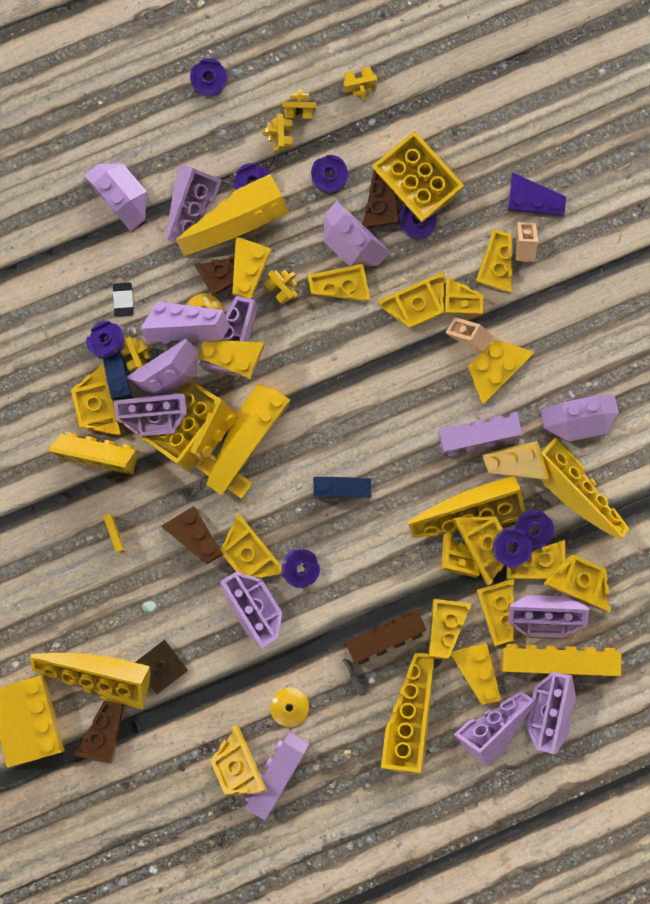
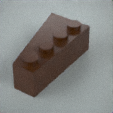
(385, 636)

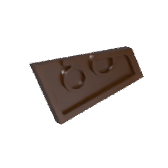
(381, 204)
(217, 274)
(194, 535)
(103, 734)

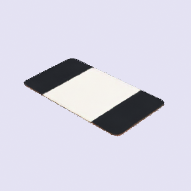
(123, 299)

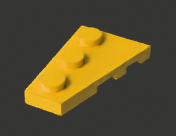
(496, 264)
(518, 460)
(541, 563)

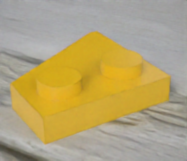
(461, 299)
(457, 557)

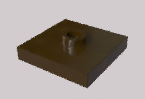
(164, 666)

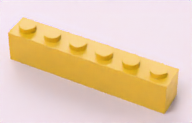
(561, 661)

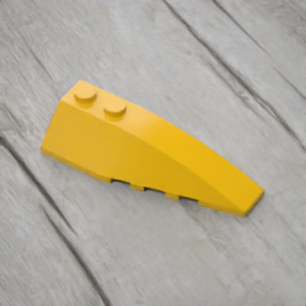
(240, 213)
(253, 424)
(577, 491)
(495, 499)
(110, 677)
(409, 721)

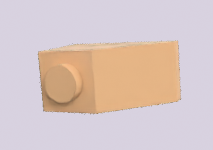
(526, 242)
(469, 334)

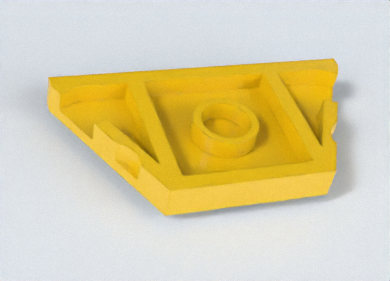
(417, 302)
(495, 367)
(94, 404)
(479, 538)
(247, 552)
(581, 581)
(236, 767)

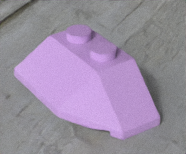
(120, 192)
(351, 239)
(168, 370)
(151, 413)
(581, 417)
(253, 607)
(548, 616)
(552, 712)

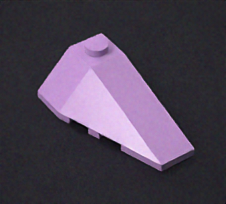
(190, 197)
(490, 734)

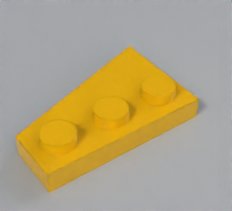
(248, 266)
(341, 283)
(233, 356)
(218, 424)
(496, 606)
(446, 624)
(478, 671)

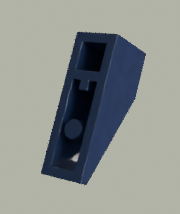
(117, 377)
(342, 487)

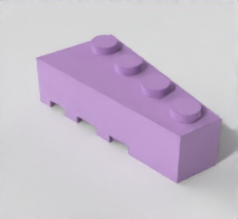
(241, 320)
(183, 322)
(480, 434)
(277, 774)

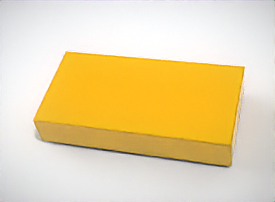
(114, 533)

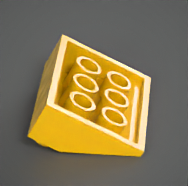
(418, 177)
(178, 444)
(95, 453)
(28, 722)

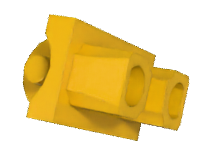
(362, 85)
(290, 107)
(275, 133)
(276, 279)
(139, 352)

